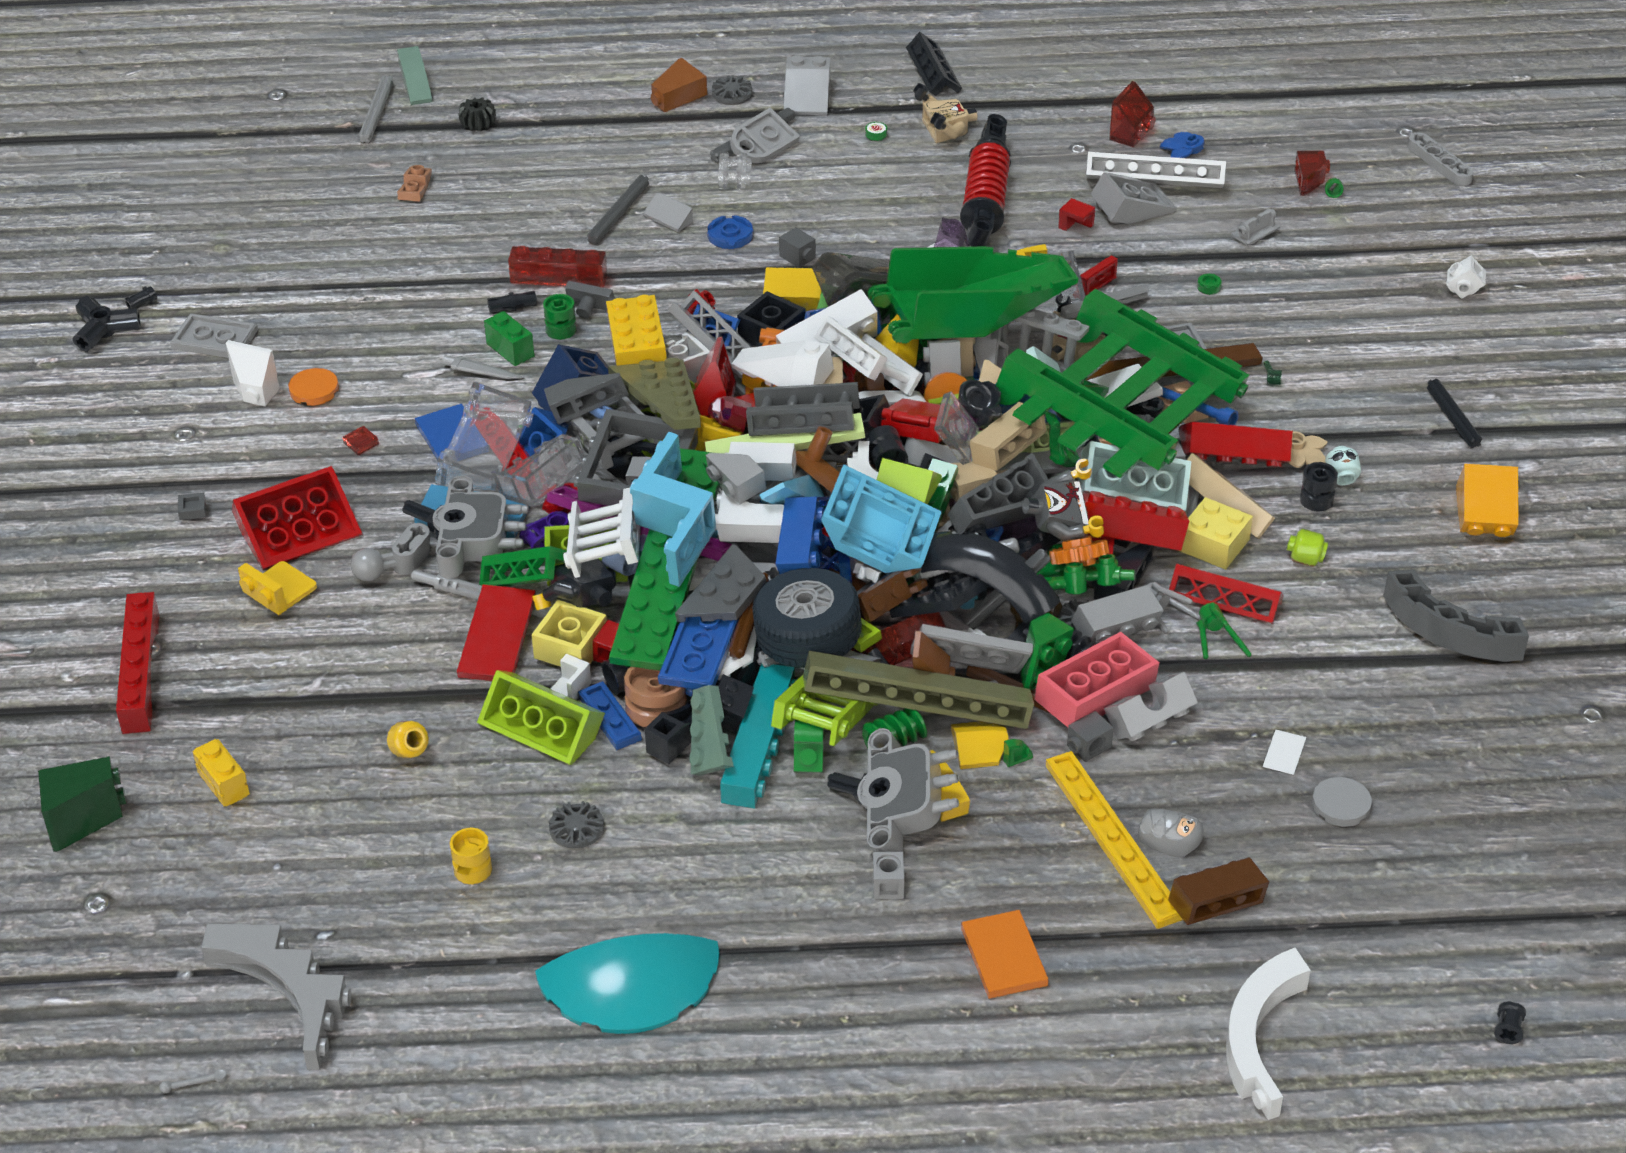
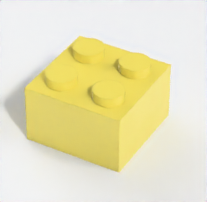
(1216, 533)
(567, 631)

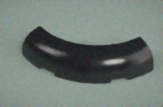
(994, 565)

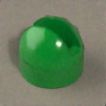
(1337, 189)

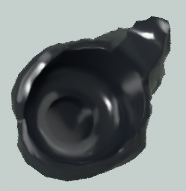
(981, 401)

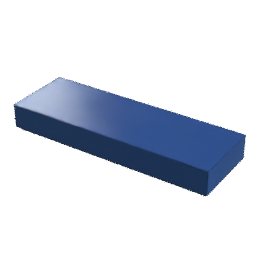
(616, 722)

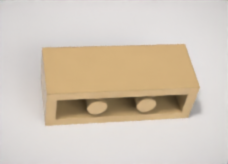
(1004, 439)

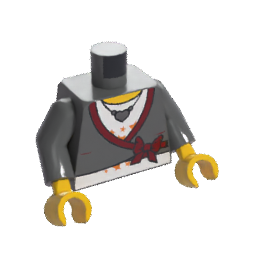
(1061, 506)

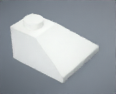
(253, 372)

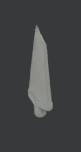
(468, 365)

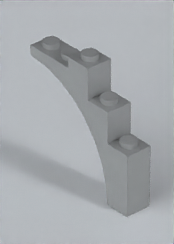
(265, 955)

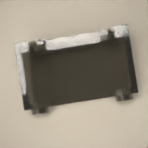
(845, 274)

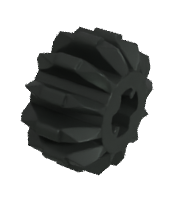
(477, 114)

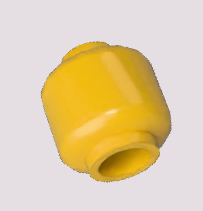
(407, 739)

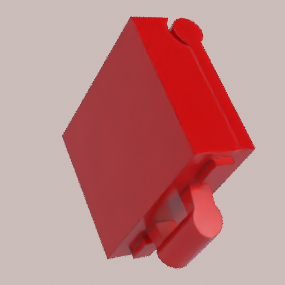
(913, 419)

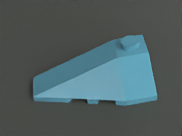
(799, 487)

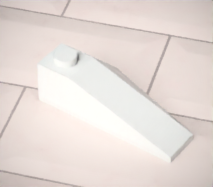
(787, 363)

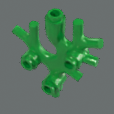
(1074, 575)

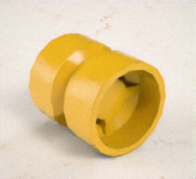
(470, 855)

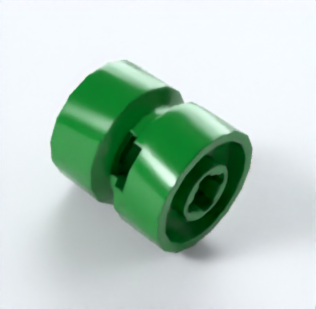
(559, 316)

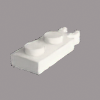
(864, 571)

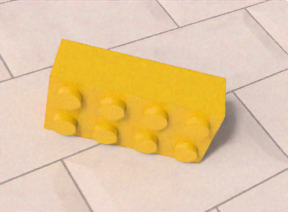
(635, 330)

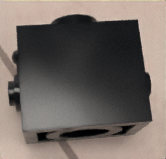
(735, 700)

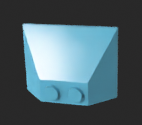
(878, 523)

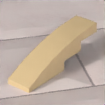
(1218, 488)

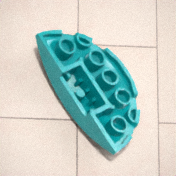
(631, 980)

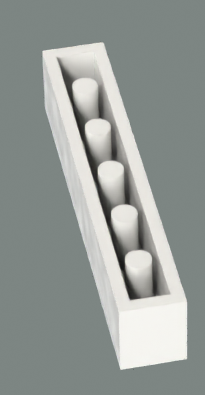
(1158, 169)

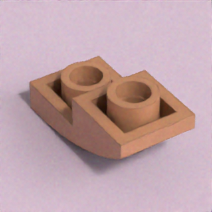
(415, 183)

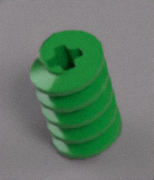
(900, 724)

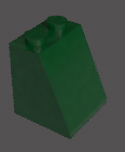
(79, 799)

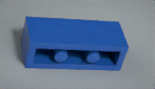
(800, 534)

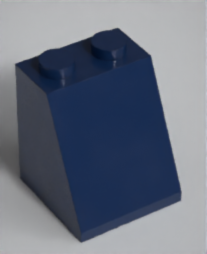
(568, 364)

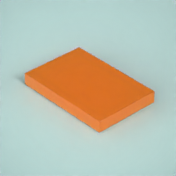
(1004, 954)

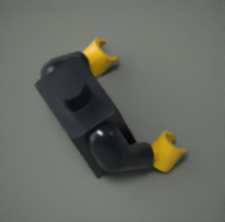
(590, 588)

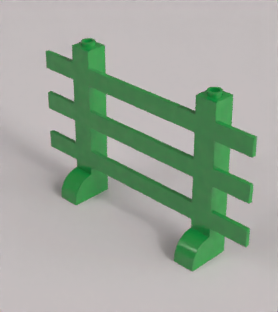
(1107, 416)

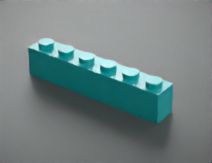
(756, 740)

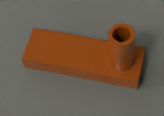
(812, 461)

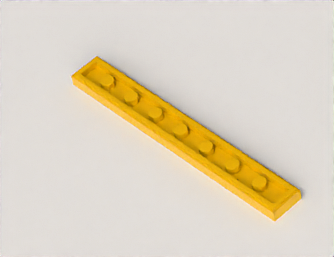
(1113, 838)

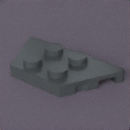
(725, 589)

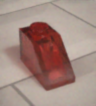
(1310, 170)

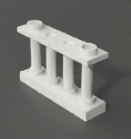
(868, 355)
(626, 535)

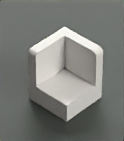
(575, 676)

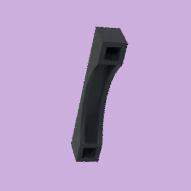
(671, 730)

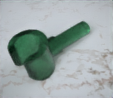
(1273, 376)

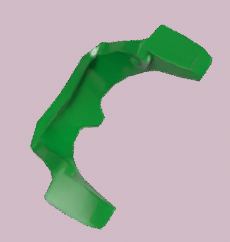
(1057, 449)

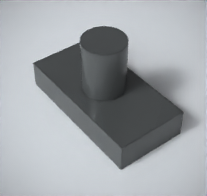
(588, 297)

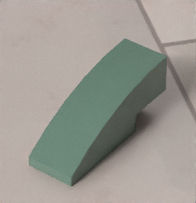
(414, 75)

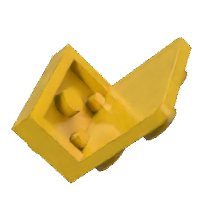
(277, 587)

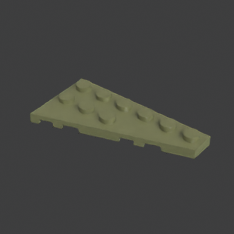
(664, 388)

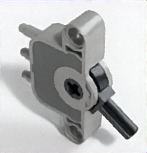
(469, 525)
(898, 789)

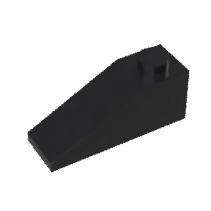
(1135, 559)

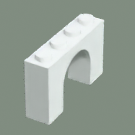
(756, 521)

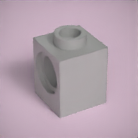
(888, 875)

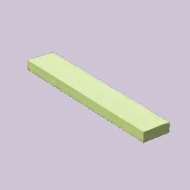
(801, 440)

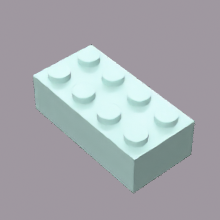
(1140, 483)

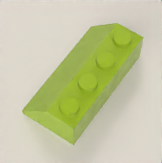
(539, 717)

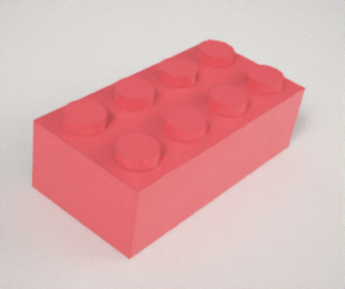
(1096, 679)

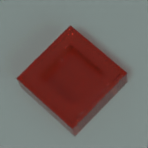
(360, 440)

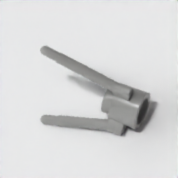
(1164, 597)

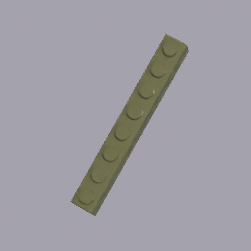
(918, 689)

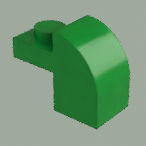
(808, 747)

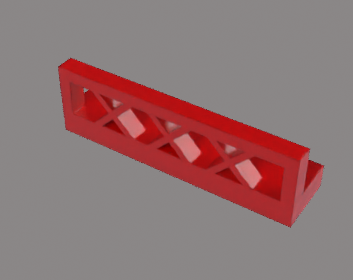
(1230, 585)

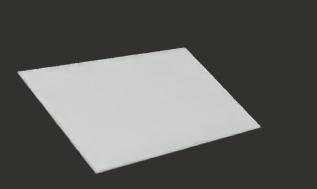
(1284, 752)

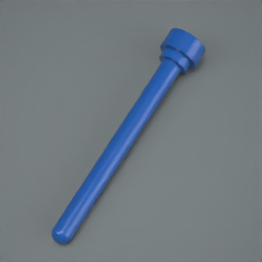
(1223, 416)

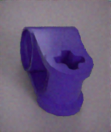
(537, 538)

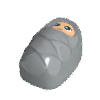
(1170, 832)

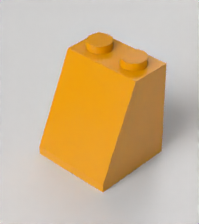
(1488, 499)

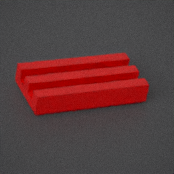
(1099, 274)

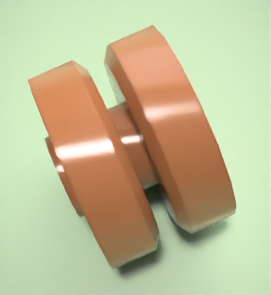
(647, 697)

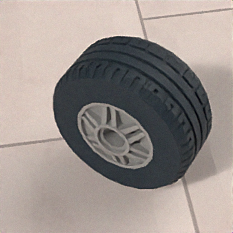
(806, 613)

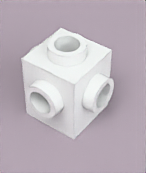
(1466, 277)

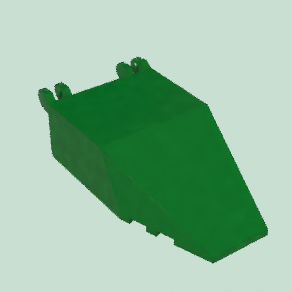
(966, 289)

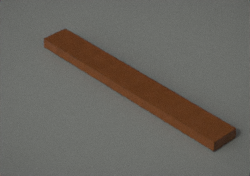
(1242, 354)

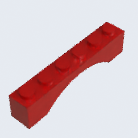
(134, 683)

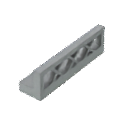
(699, 329)

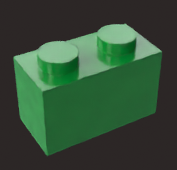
(509, 338)

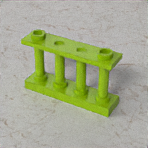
(794, 700)

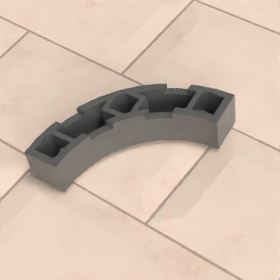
(1451, 625)

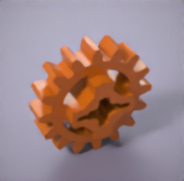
(1079, 550)

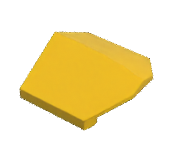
(979, 743)

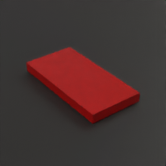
(496, 632)

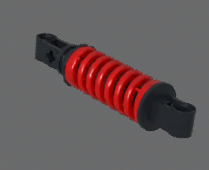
(986, 183)

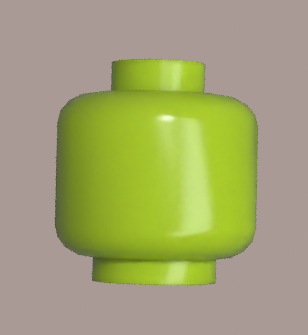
(1307, 547)

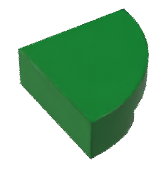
(1016, 752)

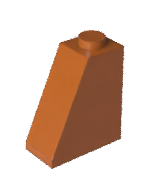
(678, 86)

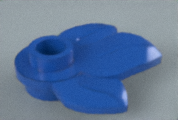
(1183, 144)

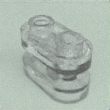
(743, 174)

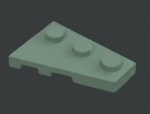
(707, 738)

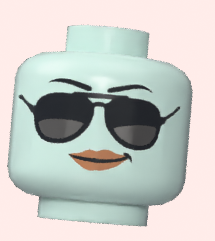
(1346, 463)

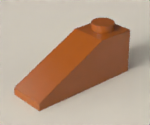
(930, 657)

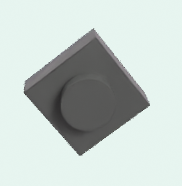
(191, 506)

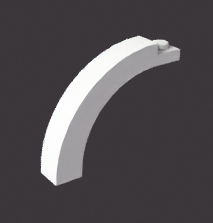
(1260, 993)

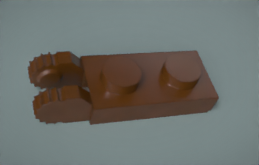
(889, 593)

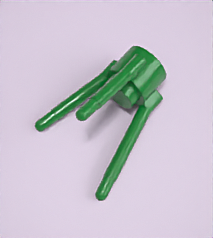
(1214, 620)

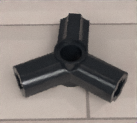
(102, 322)

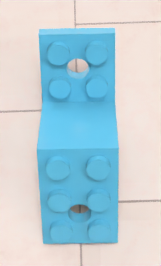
(673, 508)

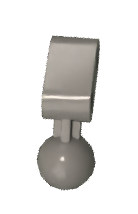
(405, 557)

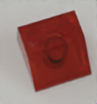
(1131, 116)

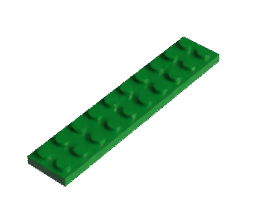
(650, 609)

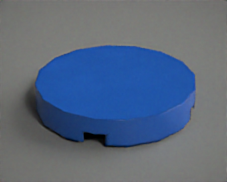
(730, 232)

